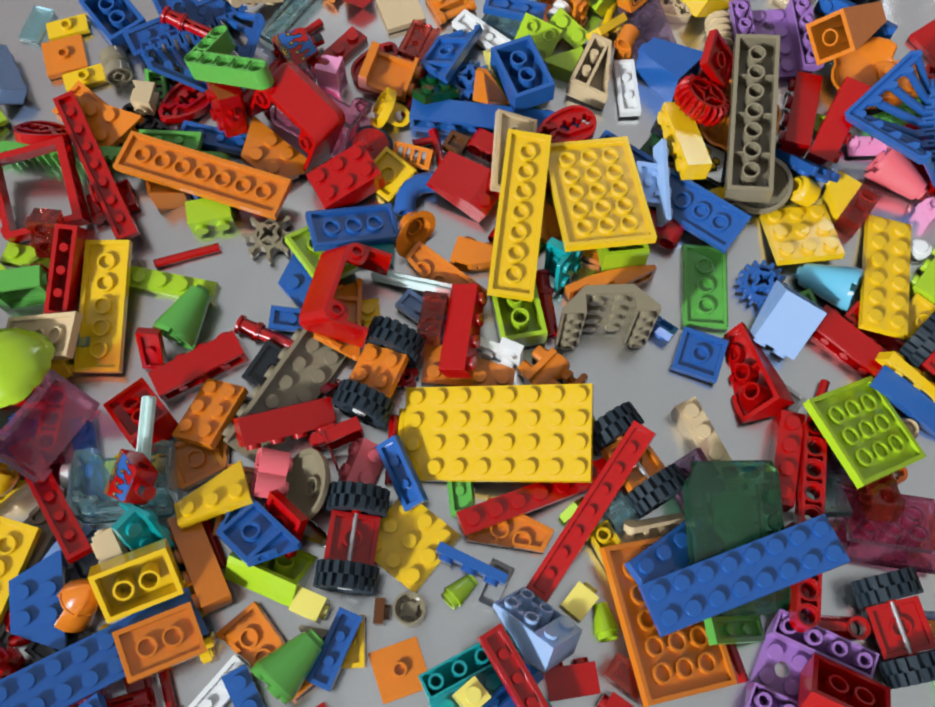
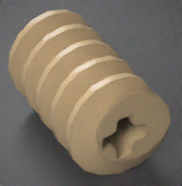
(721, 21)

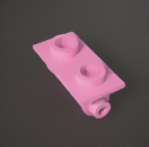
(865, 146)

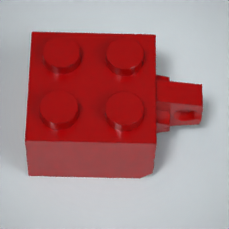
(227, 108)

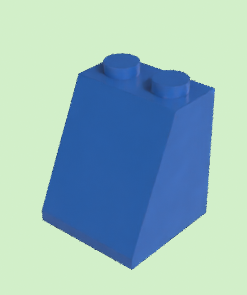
(664, 64)

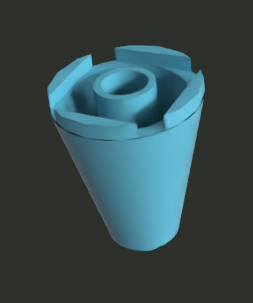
(831, 282)

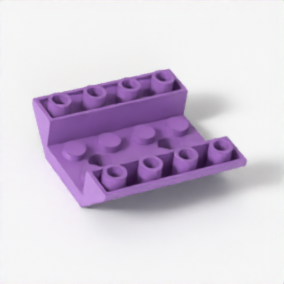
(790, 23)
(794, 651)

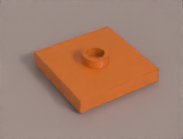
(64, 56)
(398, 669)

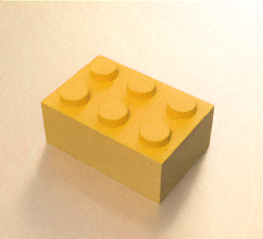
(136, 580)

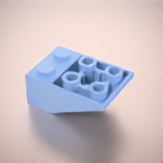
(537, 628)

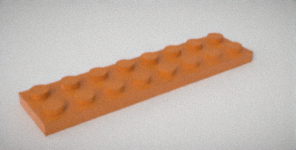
(203, 175)

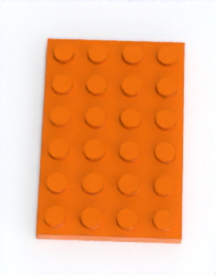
(667, 665)

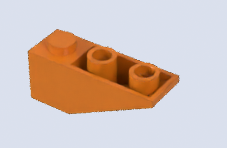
(471, 255)

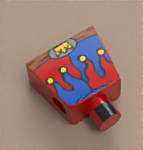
(297, 46)
(132, 478)

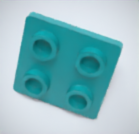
(561, 263)
(139, 527)

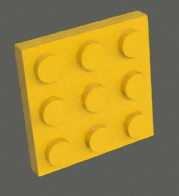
(801, 235)
(410, 542)

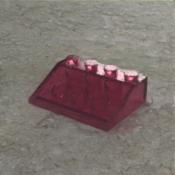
(891, 544)

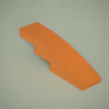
(625, 275)

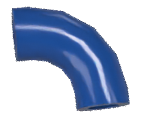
(410, 191)

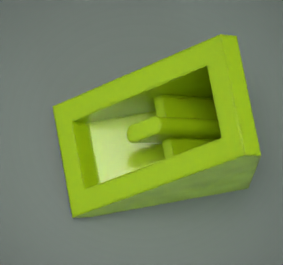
(563, 64)

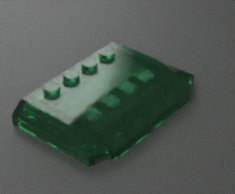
(731, 507)

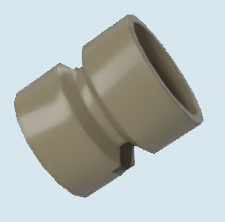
(116, 65)
(410, 609)

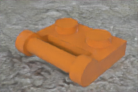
(439, 6)

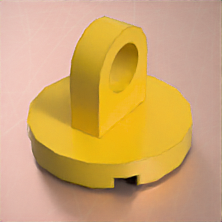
(386, 108)

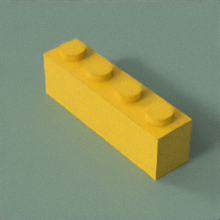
(684, 143)

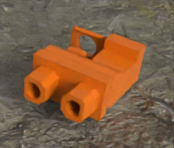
(548, 369)

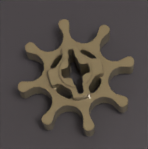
(268, 237)

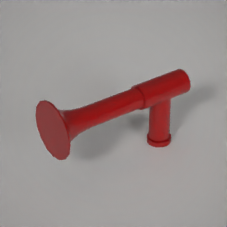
(433, 139)

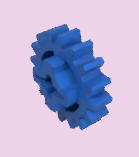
(464, 79)
(758, 274)

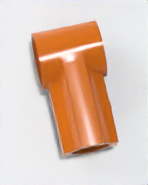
(626, 42)

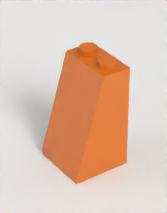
(844, 30)

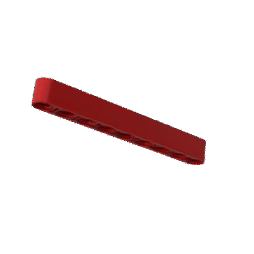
(812, 507)

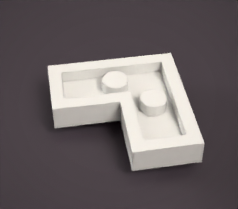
(507, 351)

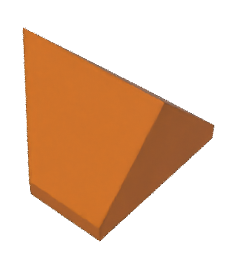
(486, 89)
(166, 197)

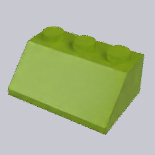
(273, 578)

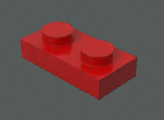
(150, 347)

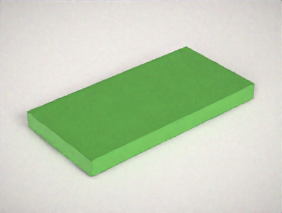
(704, 288)

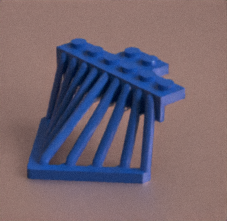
(207, 12)
(914, 144)

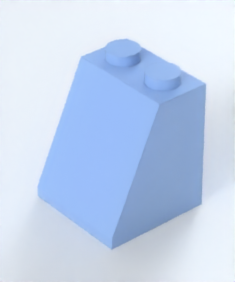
(786, 321)

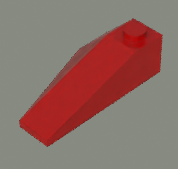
(756, 384)

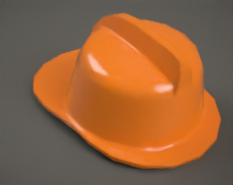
(414, 227)

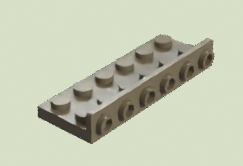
(294, 380)

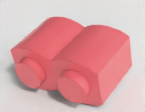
(270, 472)

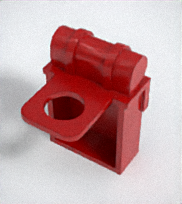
(95, 208)
(336, 436)

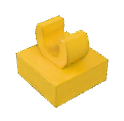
(210, 642)

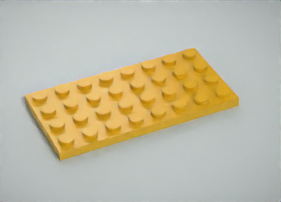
(501, 433)

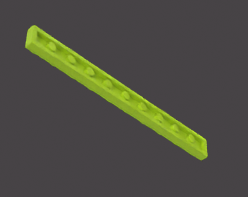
(140, 278)

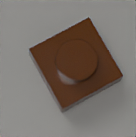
(455, 142)
(381, 611)

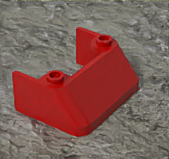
(307, 108)
(327, 315)

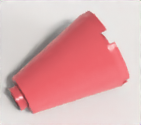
(896, 174)

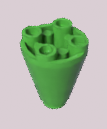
(289, 665)

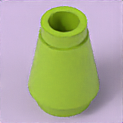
(459, 591)
(604, 623)

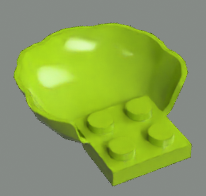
(23, 363)

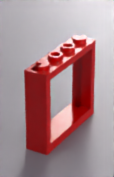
(71, 178)

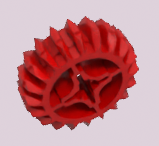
(701, 100)

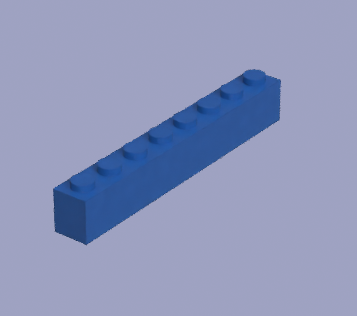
(464, 116)

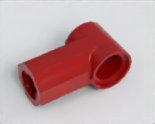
(841, 626)

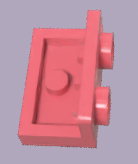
(362, 463)

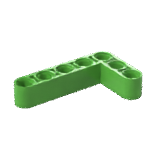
(212, 63)

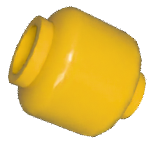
(805, 191)

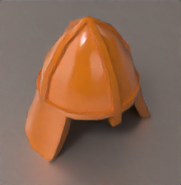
(78, 605)

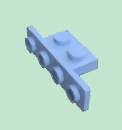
(655, 182)

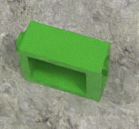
(23, 287)

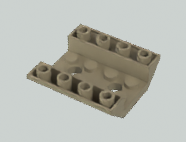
(610, 309)

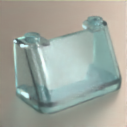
(91, 474)

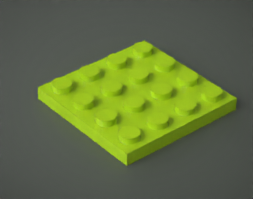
(864, 431)

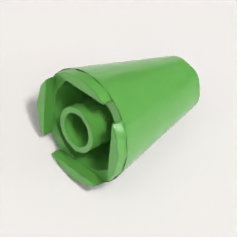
(185, 317)

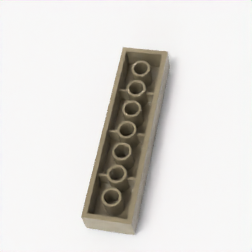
(752, 118)

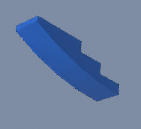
(906, 398)

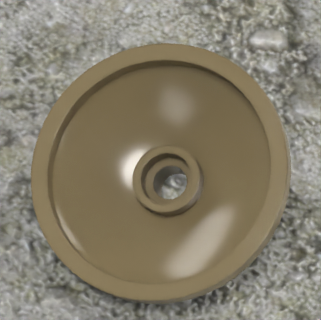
(782, 191)
(309, 481)

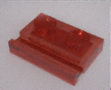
(418, 40)

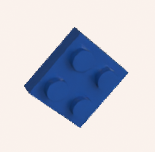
(699, 355)

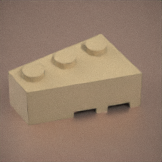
(592, 74)

